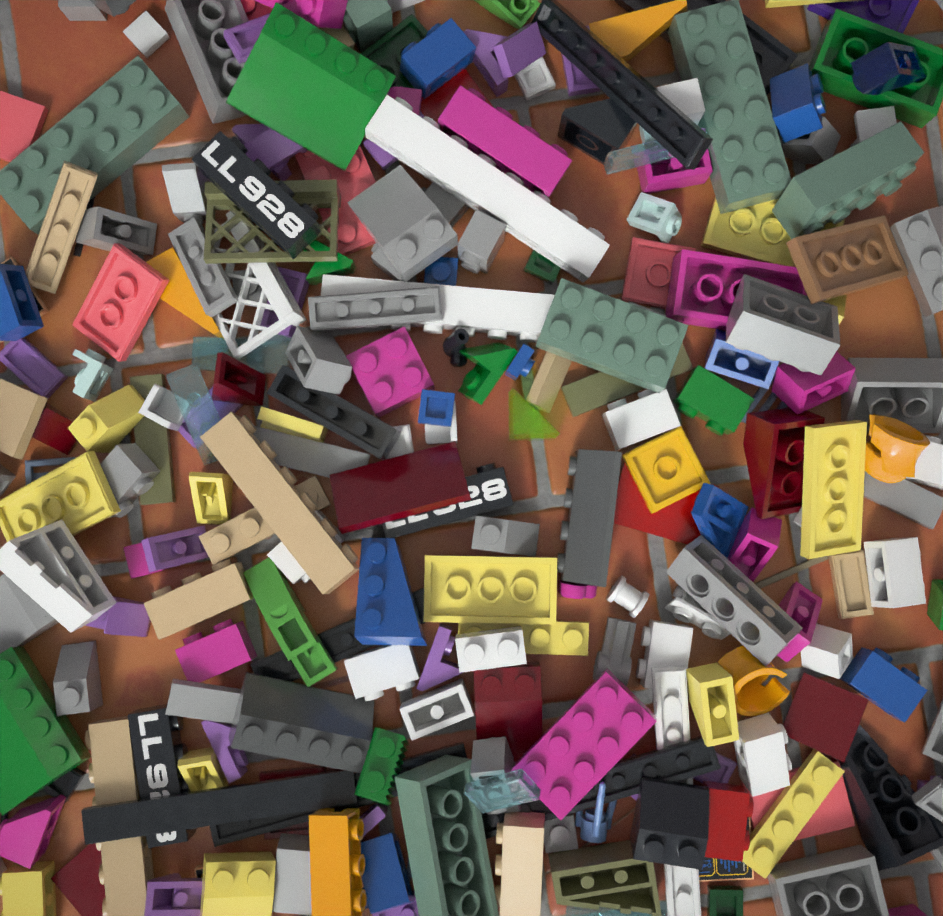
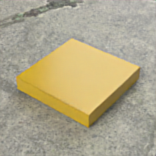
(666, 469)

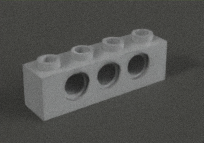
(733, 600)

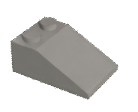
(404, 223)
(20, 616)

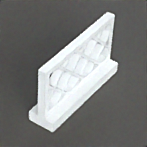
(273, 289)

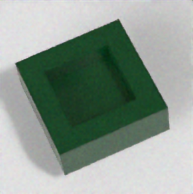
(541, 268)
(724, 900)

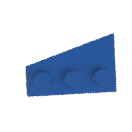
(385, 598)

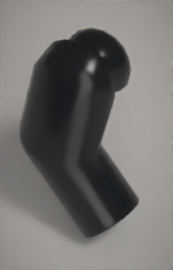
(455, 343)

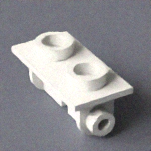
(688, 610)

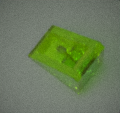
(526, 422)

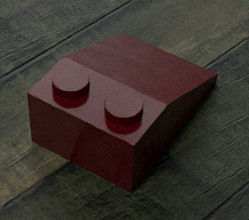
(776, 459)
(509, 705)

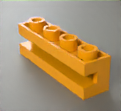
(336, 862)

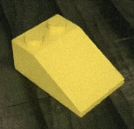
(238, 884)

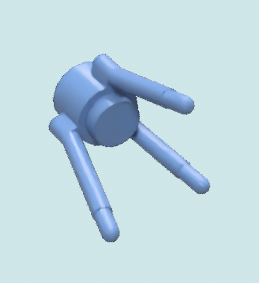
(595, 821)

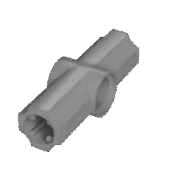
(616, 649)

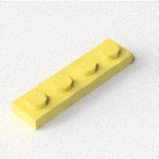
(552, 639)
(791, 812)

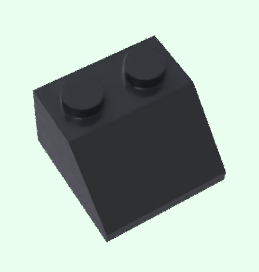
(596, 128)
(670, 823)

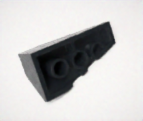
(884, 806)

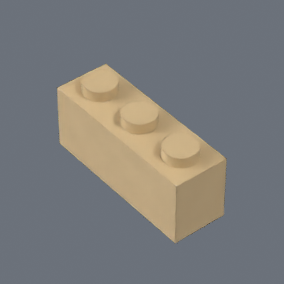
(198, 598)
(520, 863)

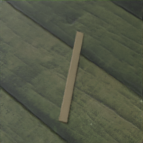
(790, 571)

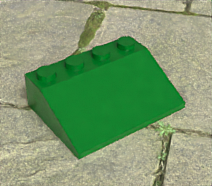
(310, 87)
(33, 740)

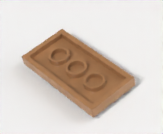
(847, 259)

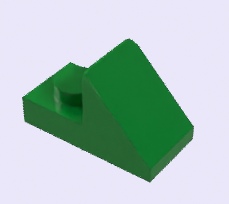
(342, 267)
(490, 365)

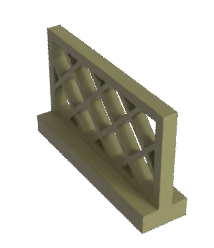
(312, 192)

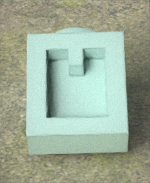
(655, 216)
(93, 377)

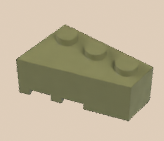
(605, 878)

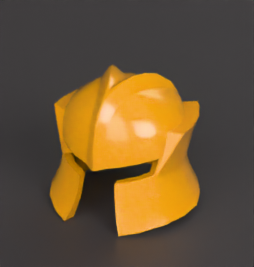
(893, 449)
(748, 676)

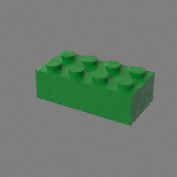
(851, 37)

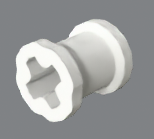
(627, 596)

